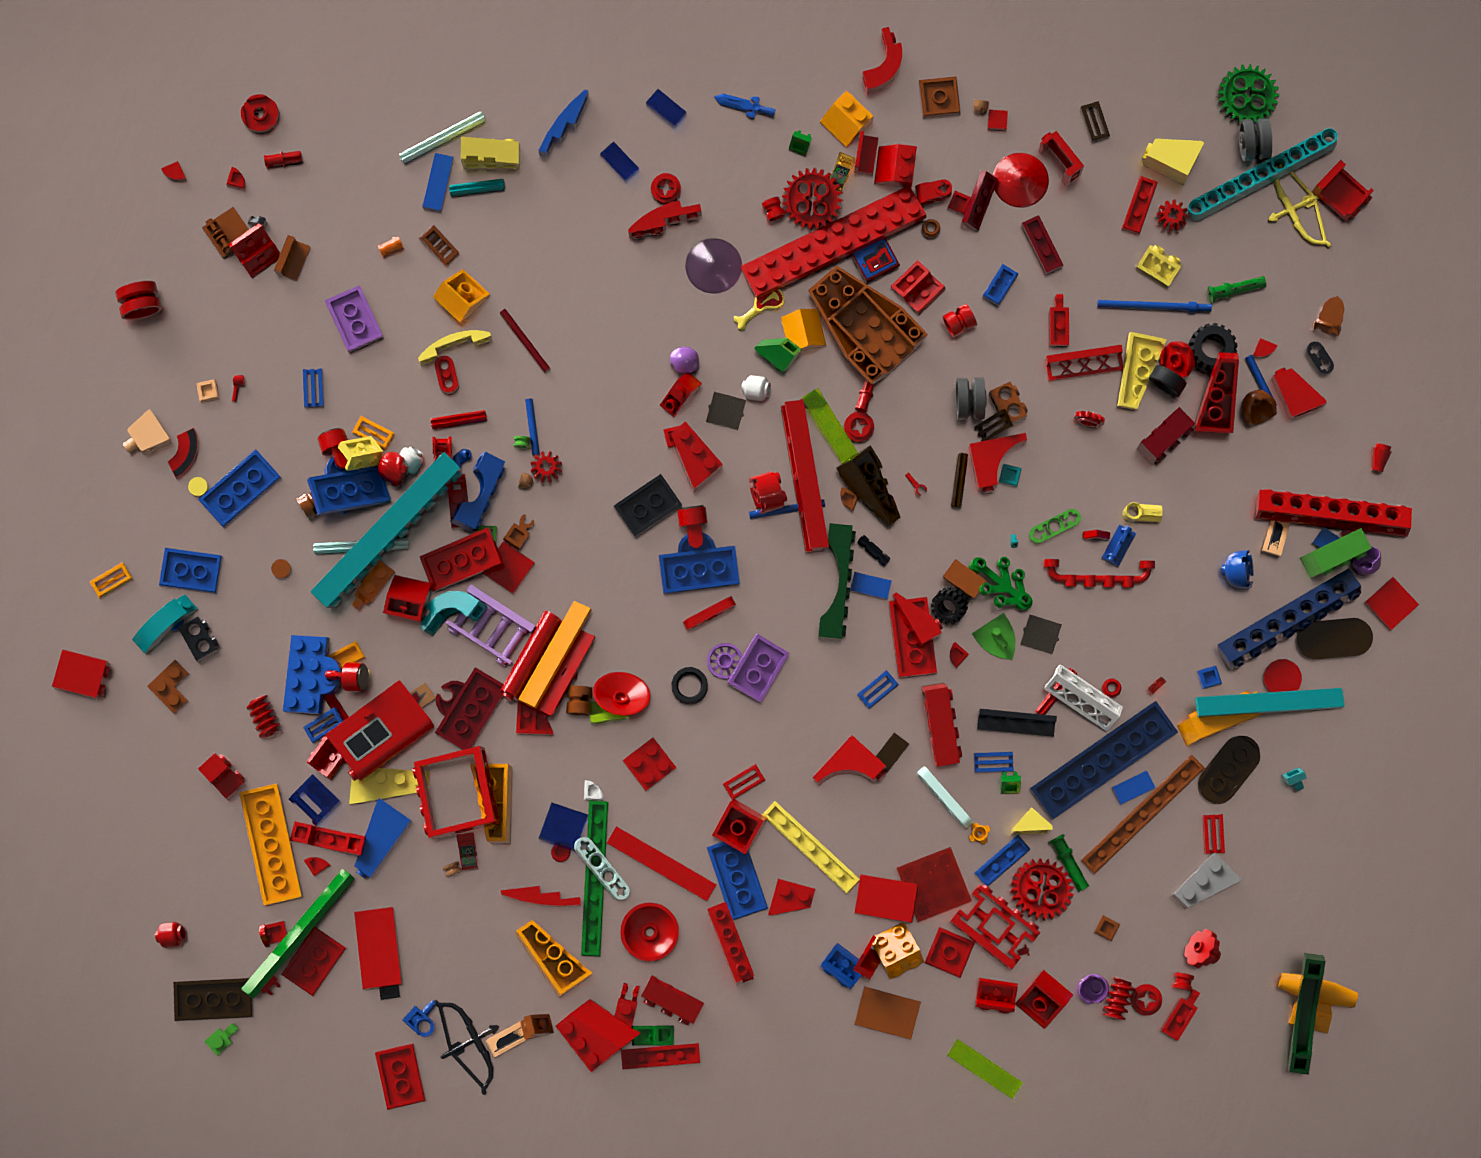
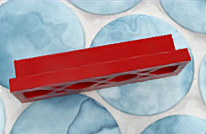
(1084, 355)

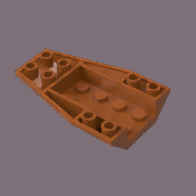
(866, 324)

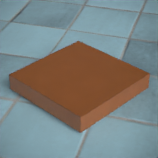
(939, 97)

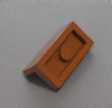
(291, 258)
(964, 579)

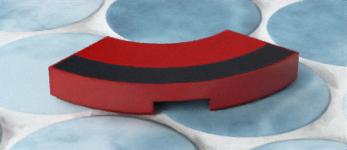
(185, 453)

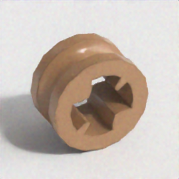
(452, 869)

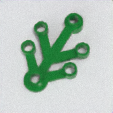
(1003, 584)

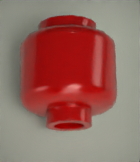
(170, 935)

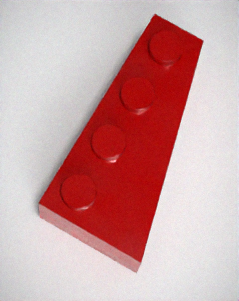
(1219, 400)

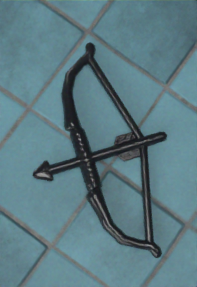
(458, 1048)

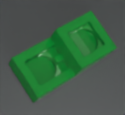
(654, 1035)

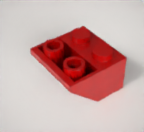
(407, 598)

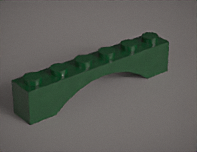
(831, 622)
(1305, 1014)

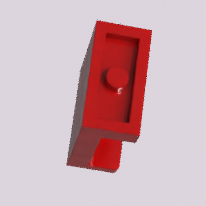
(1064, 154)
(1342, 192)
(81, 674)

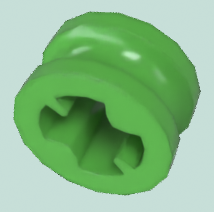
(522, 442)

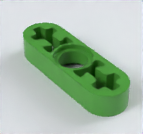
(1040, 528)

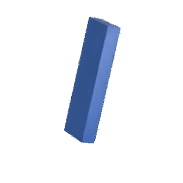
(438, 182)
(1002, 861)

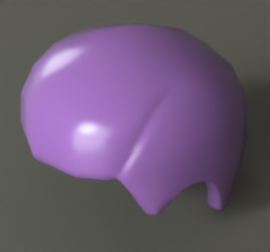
(684, 359)
(1369, 563)
(1093, 989)

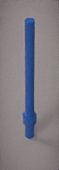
(1191, 307)

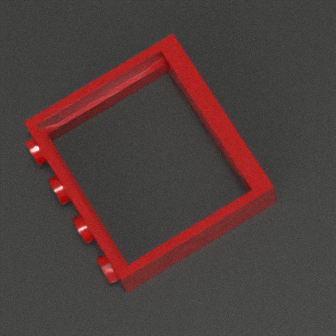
(485, 785)

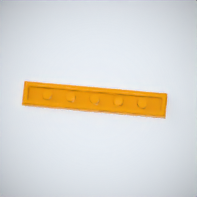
(555, 654)

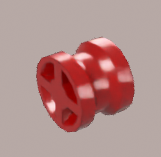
(1183, 981)

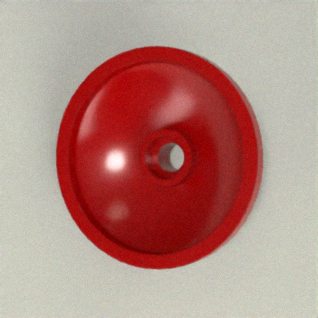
(646, 917)

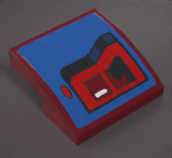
(875, 260)

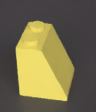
(1172, 157)

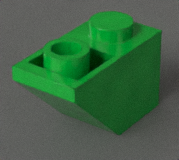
(779, 352)

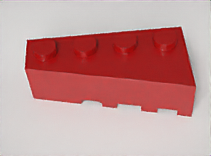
(941, 724)

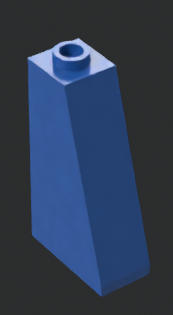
(382, 835)

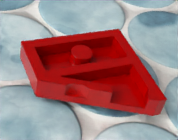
(790, 897)

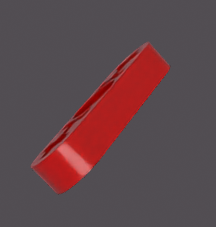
(709, 613)

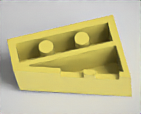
(489, 153)

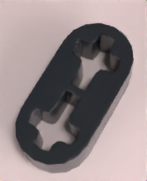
(1323, 355)

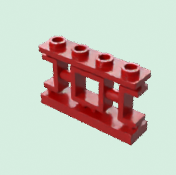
(986, 938)

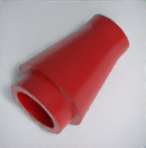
(1380, 456)

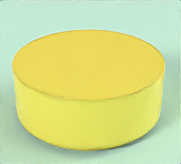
(198, 486)

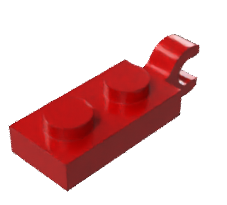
(1059, 323)
(1181, 1016)

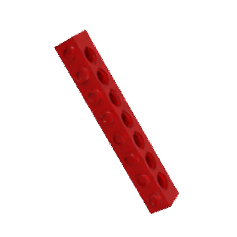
(1325, 518)

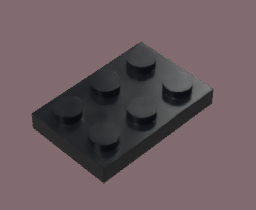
(647, 505)

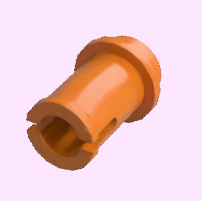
(390, 246)

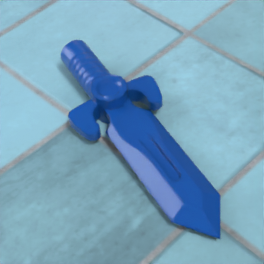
(743, 104)

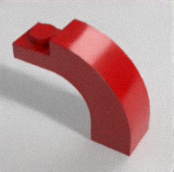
(883, 75)

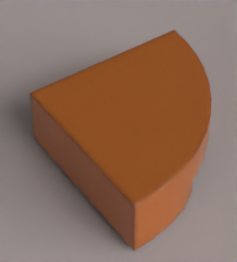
(848, 499)

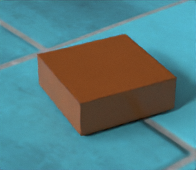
(1107, 928)

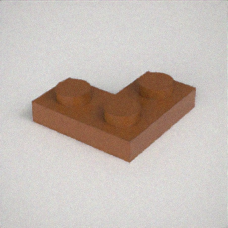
(164, 686)

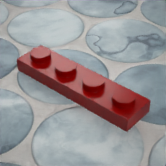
(660, 1056)

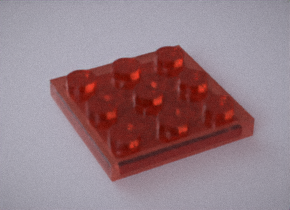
(939, 883)

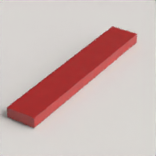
(661, 863)

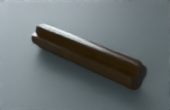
(959, 480)

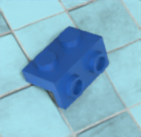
(841, 965)

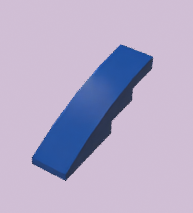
(568, 118)

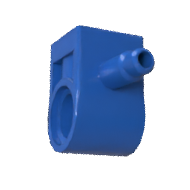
(417, 1017)

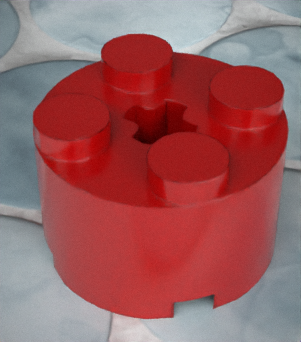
(767, 492)

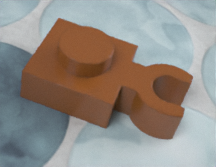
(517, 534)

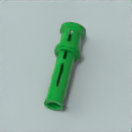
(1227, 291)
(1065, 854)

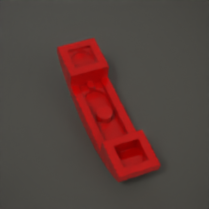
(328, 838)

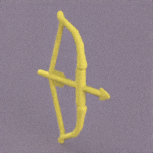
(1307, 201)

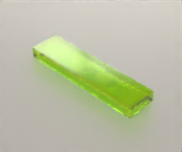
(829, 425)
(984, 1068)

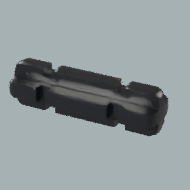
(873, 550)

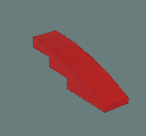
(533, 896)

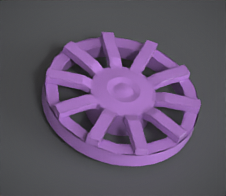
(724, 660)

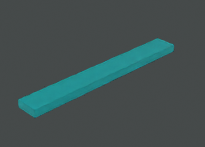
(1269, 702)

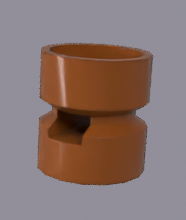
(307, 504)
(579, 700)

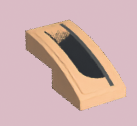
(1275, 537)
(506, 1040)

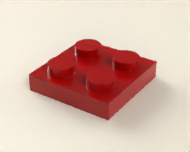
(649, 764)

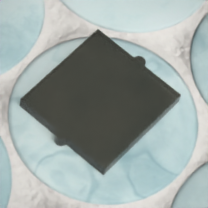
(726, 411)
(1041, 634)

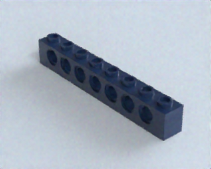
(1343, 581)

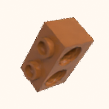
(1012, 402)

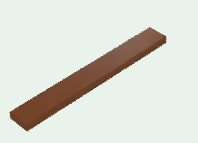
(1142, 814)

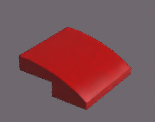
(255, 250)
(918, 287)

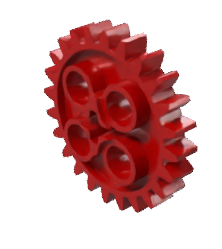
(829, 199)
(1024, 884)

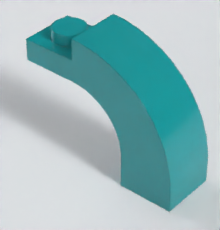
(450, 603)
(162, 621)

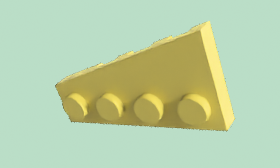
(1140, 359)
(384, 784)

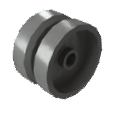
(1255, 139)
(970, 398)

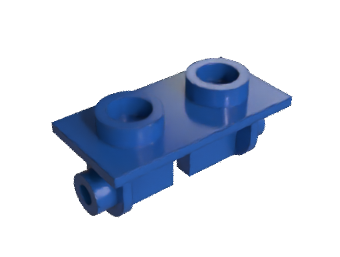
(1119, 545)

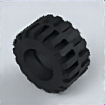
(1215, 333)

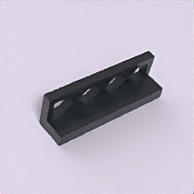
(1016, 723)

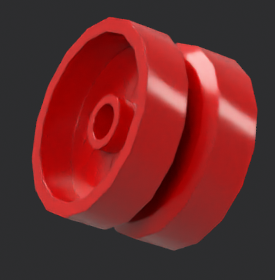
(138, 300)

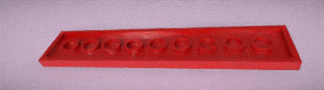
(833, 242)

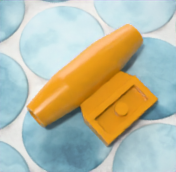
(1330, 995)

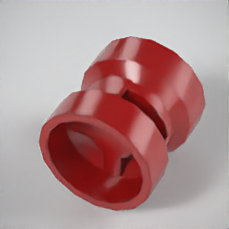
(773, 209)

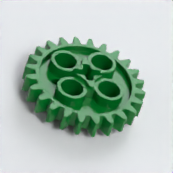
(1248, 78)

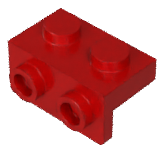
(325, 758)
(996, 995)

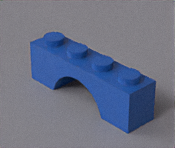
(488, 470)

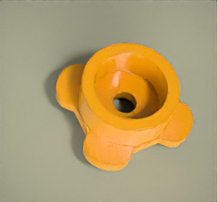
(979, 828)

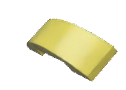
(478, 337)

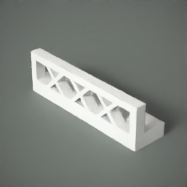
(1091, 696)

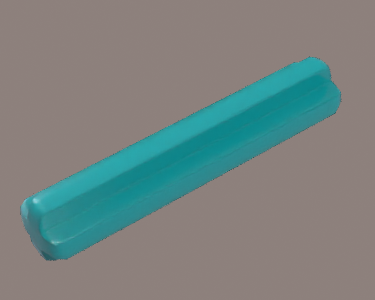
(476, 187)

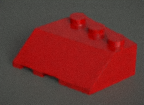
(595, 1034)

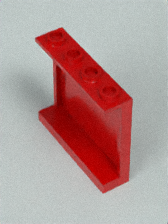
(730, 943)

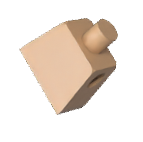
(146, 434)

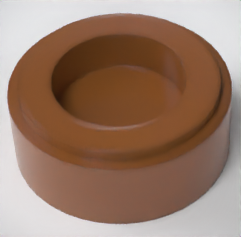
(281, 569)

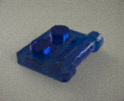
(319, 795)

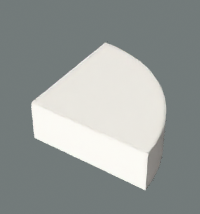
(592, 791)

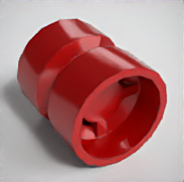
(960, 320)

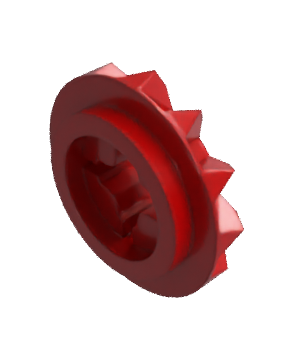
(660, 181)
(863, 419)
(1089, 419)
(1153, 993)

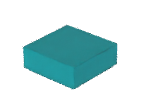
(1010, 475)

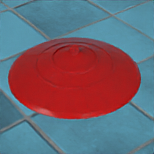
(1021, 180)
(621, 693)

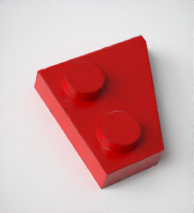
(532, 721)

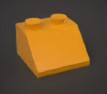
(846, 119)
(460, 295)

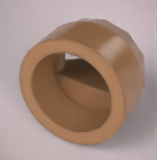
(981, 105)
(525, 481)

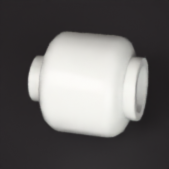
(756, 388)
(413, 459)

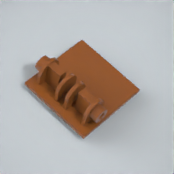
(225, 230)

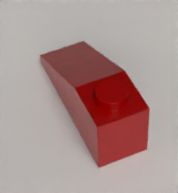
(919, 621)

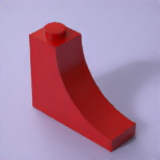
(987, 457)
(852, 759)

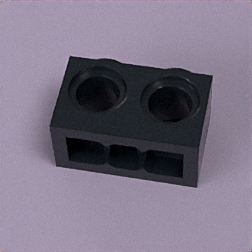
(195, 641)

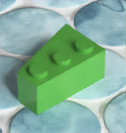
(1336, 553)

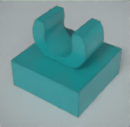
(1295, 778)

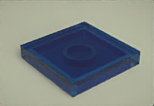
(563, 826)

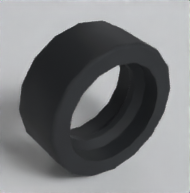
(1167, 381)
(687, 671)

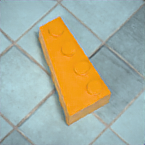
(1204, 727)
(502, 786)
(552, 959)

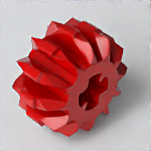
(1169, 208)
(546, 460)

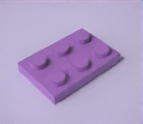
(354, 318)
(758, 668)

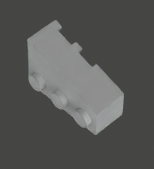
(1206, 881)

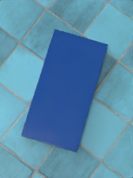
(239, 488)
(737, 880)

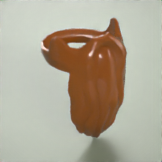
(1331, 316)

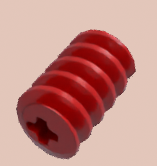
(263, 717)
(1119, 999)

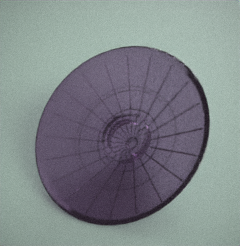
(713, 265)

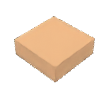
(207, 390)

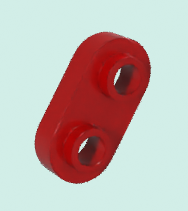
(446, 375)

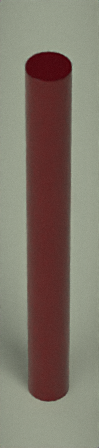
(525, 341)

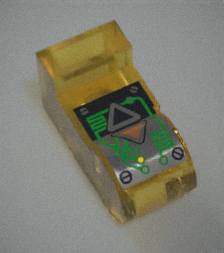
(842, 169)

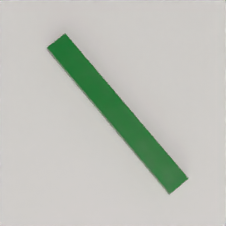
(593, 888)
(297, 933)

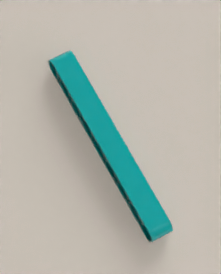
(1267, 167)

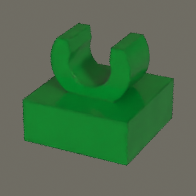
(800, 142)
(1010, 784)

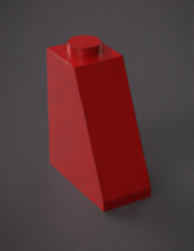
(1296, 393)

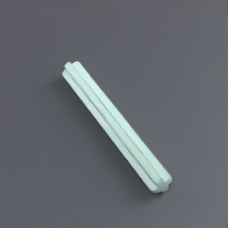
(442, 137)
(339, 547)

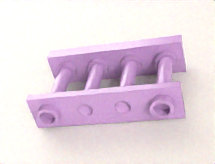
(507, 617)

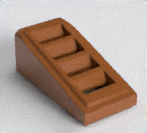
(423, 238)

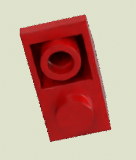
(680, 393)

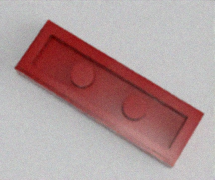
(1139, 205)

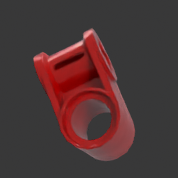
(931, 191)
(441, 446)

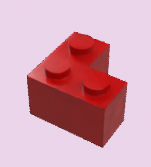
(220, 774)

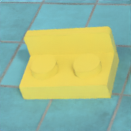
(1159, 264)
(361, 453)

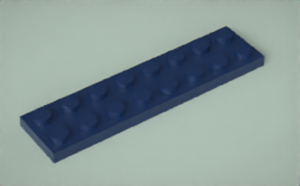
(1103, 760)

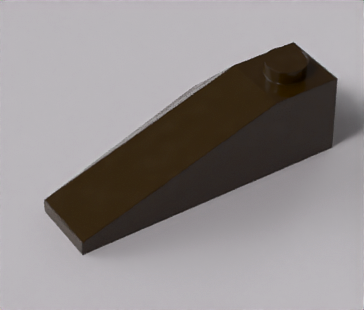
(865, 479)

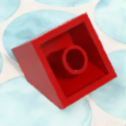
(895, 165)
(739, 826)
(1044, 999)

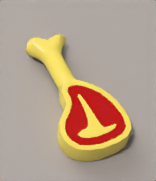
(771, 302)

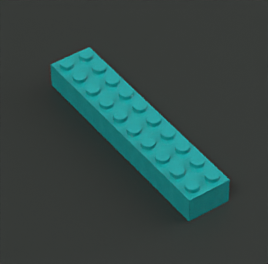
(386, 531)

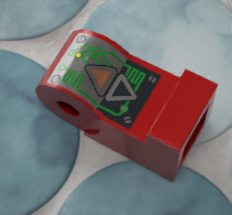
(467, 850)

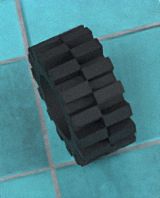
(955, 598)

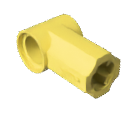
(1145, 513)

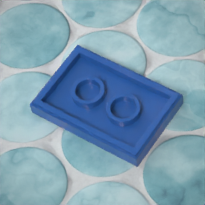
(190, 570)

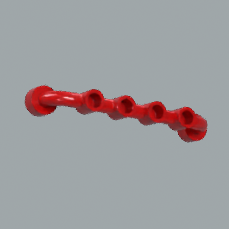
(1091, 580)

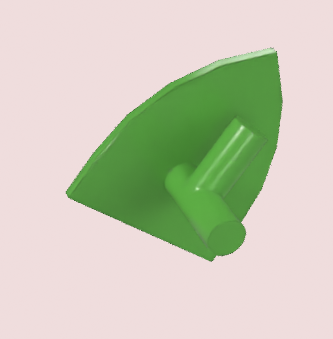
(997, 637)

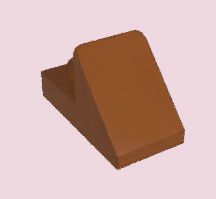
(536, 1025)

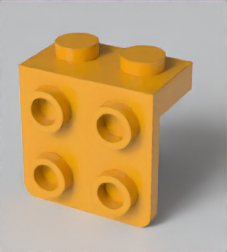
(897, 950)

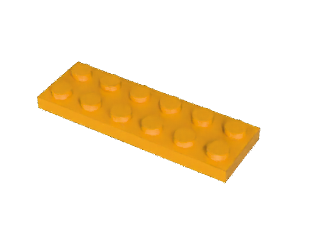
(270, 844)

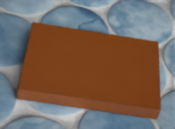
(887, 1013)

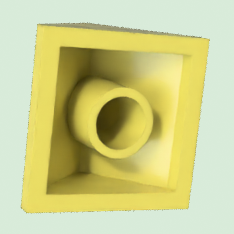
(1032, 823)

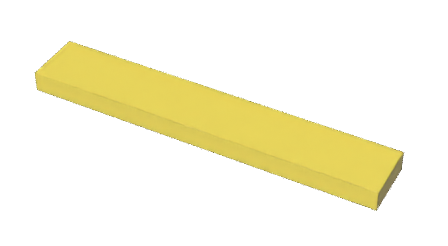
(811, 847)

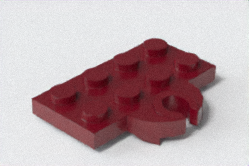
(468, 708)

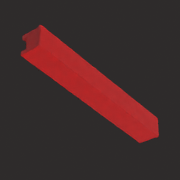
(804, 476)

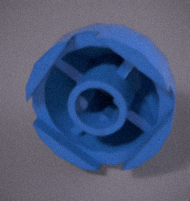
(1239, 569)

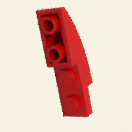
(655, 220)

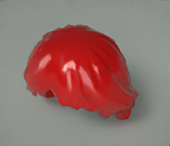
(392, 468)

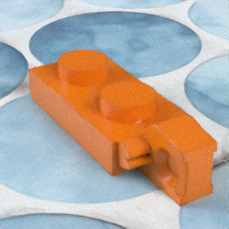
(372, 585)

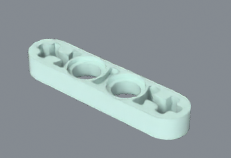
(945, 797)
(604, 866)

